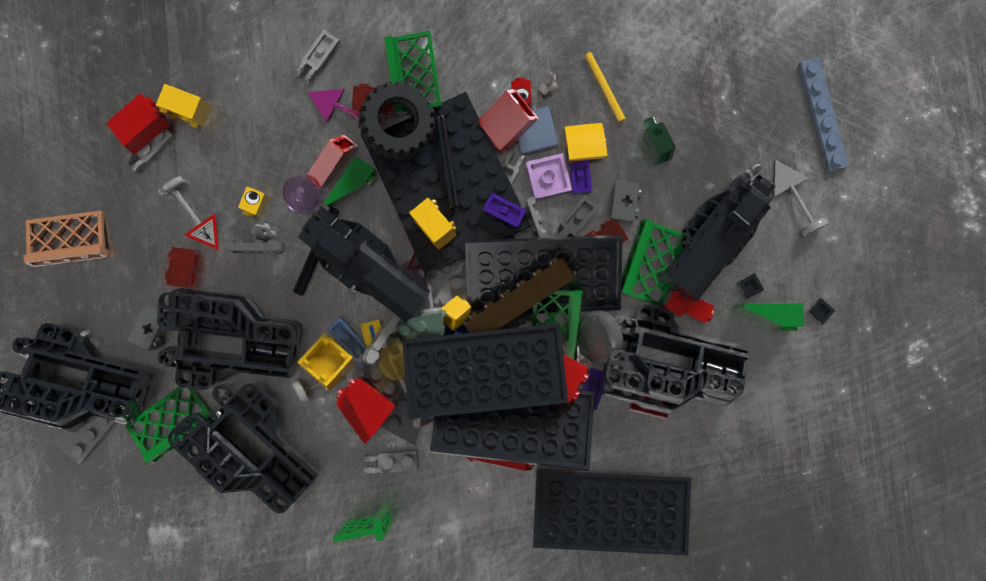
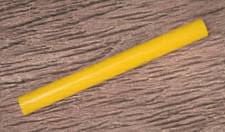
(605, 87)

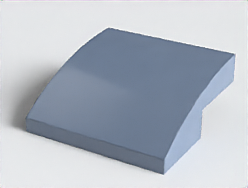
(540, 134)

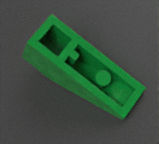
(353, 180)

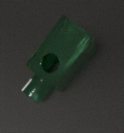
(658, 141)

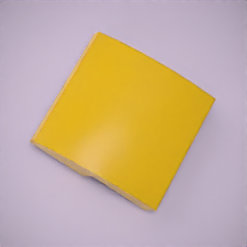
(585, 142)

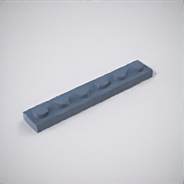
(823, 114)

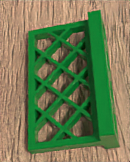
(396, 70)
(636, 257)
(573, 318)
(162, 448)
(377, 524)

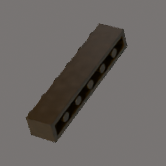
(522, 298)

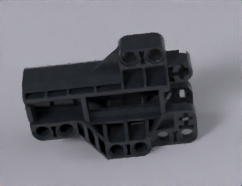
(718, 235)
(362, 262)
(245, 321)
(637, 373)
(74, 406)
(251, 476)

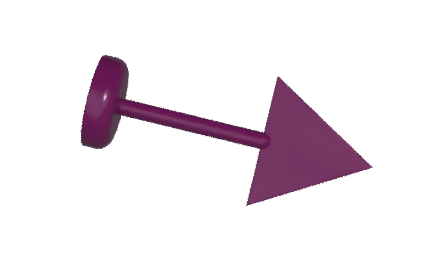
(327, 101)

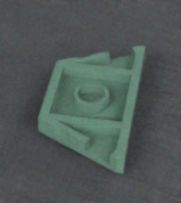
(421, 326)

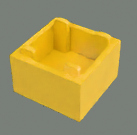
(183, 105)
(433, 223)
(326, 362)

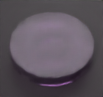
(300, 194)

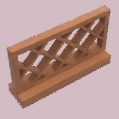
(63, 254)

